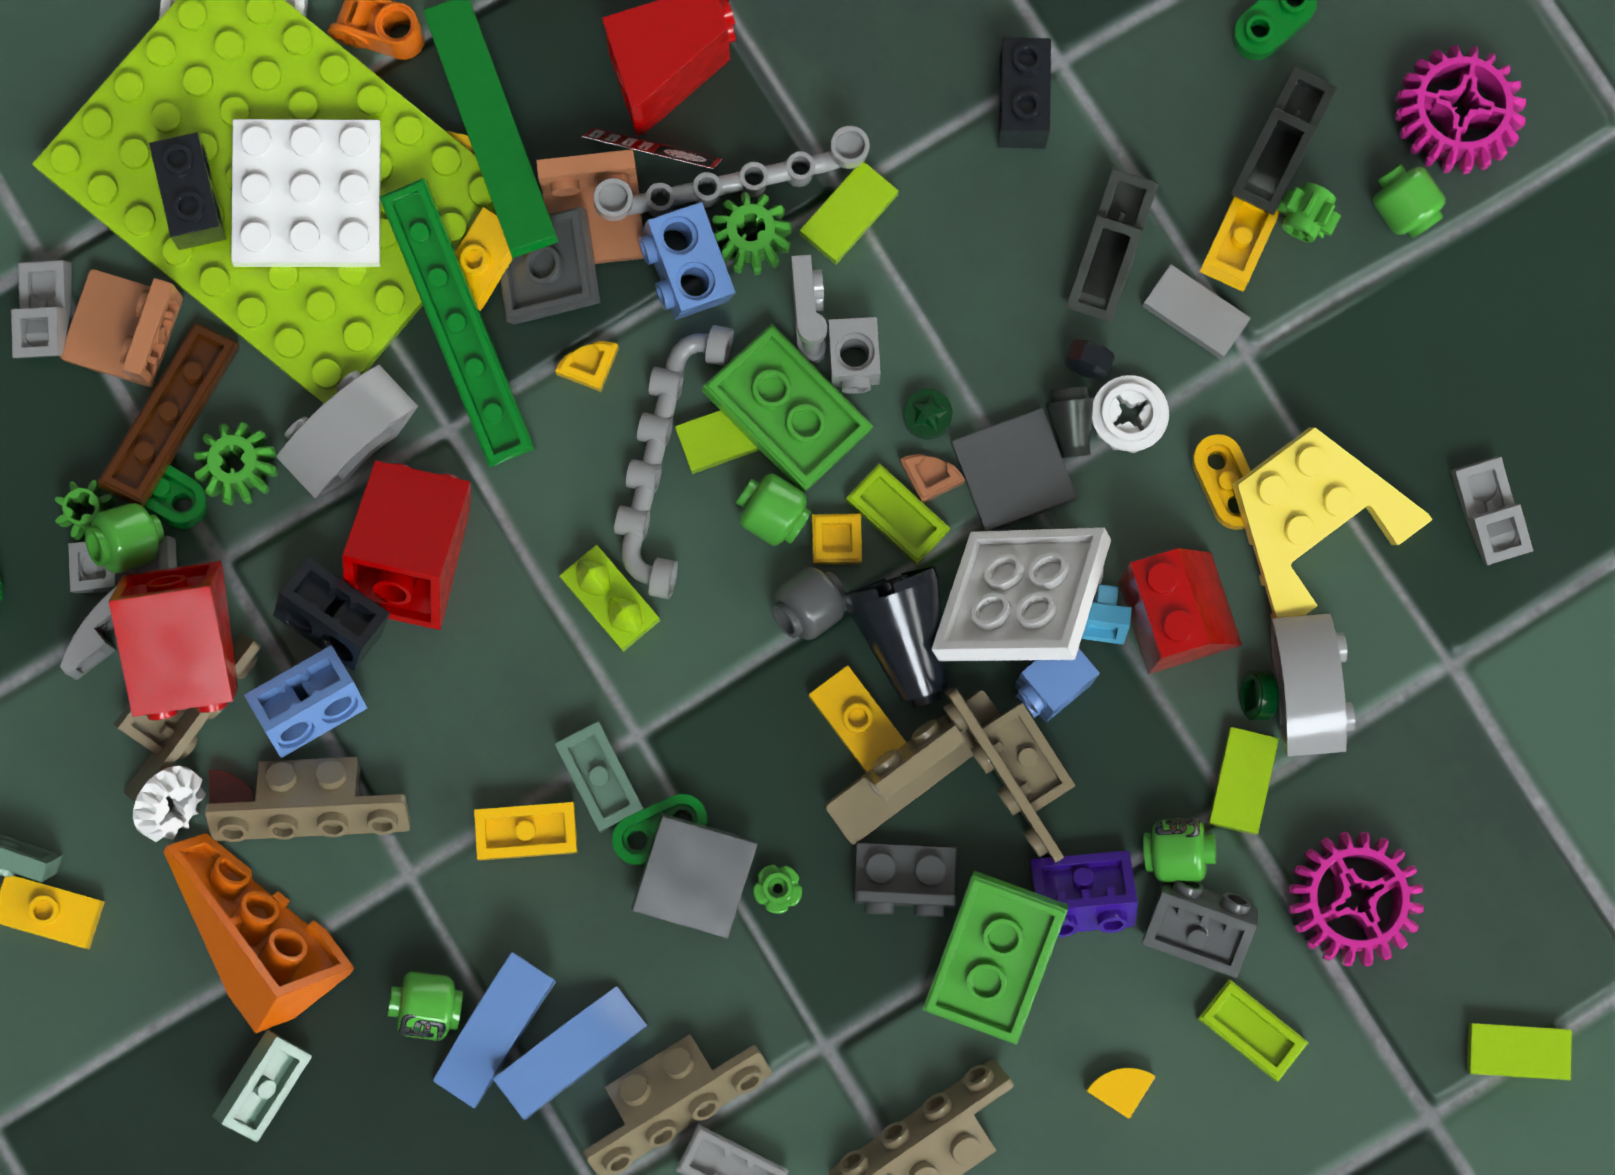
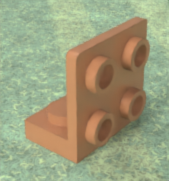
(571, 184)
(122, 327)

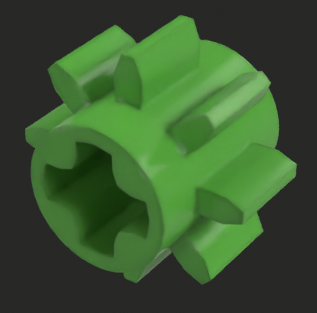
(1308, 212)
(84, 498)

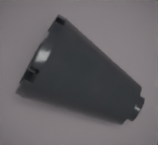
(900, 626)

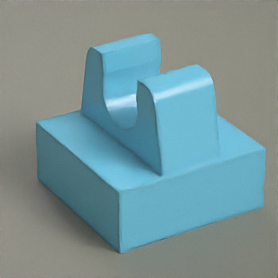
(1106, 619)

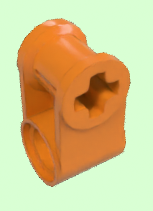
(369, 25)

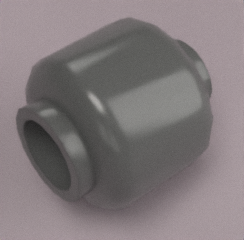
(808, 603)

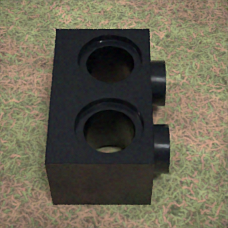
(1024, 92)
(187, 191)
(330, 613)

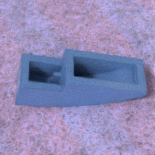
(494, 1030)
(569, 1053)

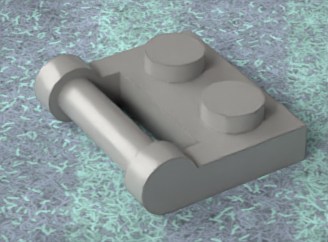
(807, 299)

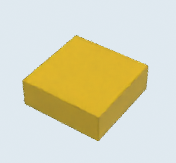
(837, 539)

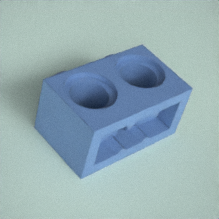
(700, 259)
(1053, 684)
(306, 701)

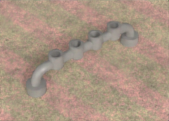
(615, 199)
(646, 473)

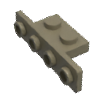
(176, 735)
(1022, 761)
(906, 772)
(308, 800)
(668, 1097)
(939, 1135)

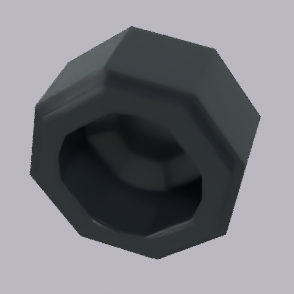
(1089, 359)

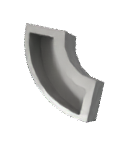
(346, 430)
(1310, 684)

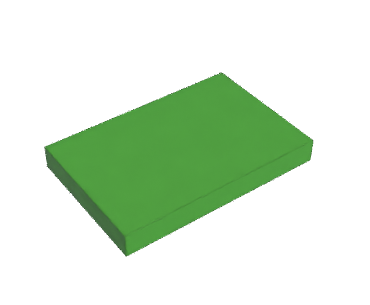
(787, 408)
(995, 957)

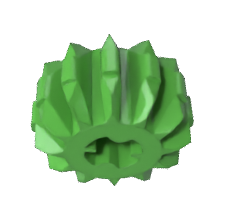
(768, 227)
(224, 478)

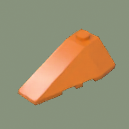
(259, 947)

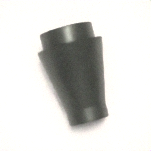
(1071, 419)

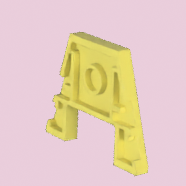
(1303, 498)

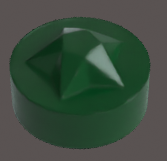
(927, 414)
(1259, 695)

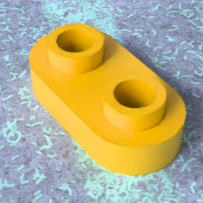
(1218, 483)

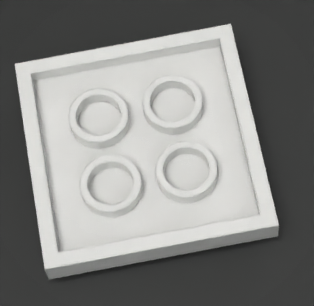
(306, 193)
(1022, 595)

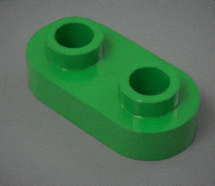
(1278, 20)
(171, 489)
(646, 822)

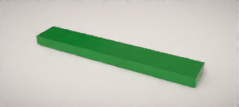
(490, 127)
(457, 322)

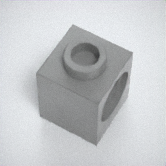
(860, 334)

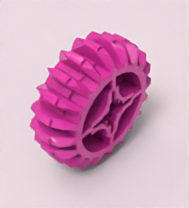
(1498, 113)
(1367, 919)

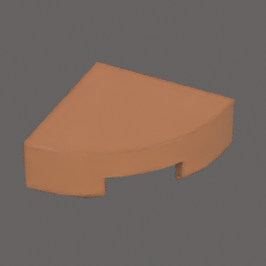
(930, 476)

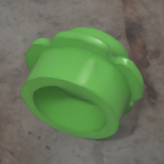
(777, 902)

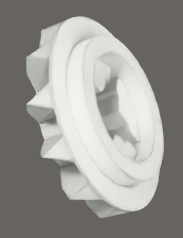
(1133, 392)
(151, 807)

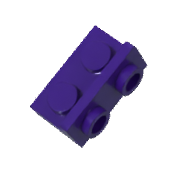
(1095, 888)

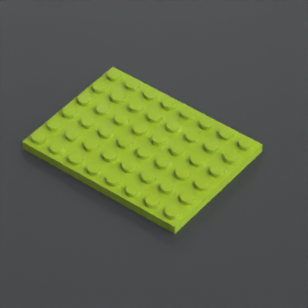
(269, 63)

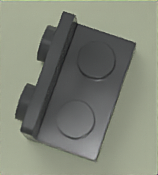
(905, 877)
(1202, 926)

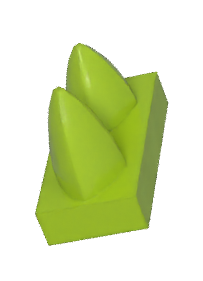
(609, 598)

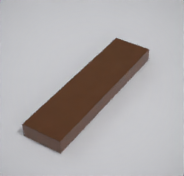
(168, 415)

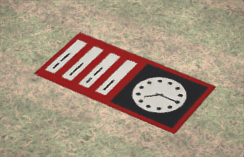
(652, 148)

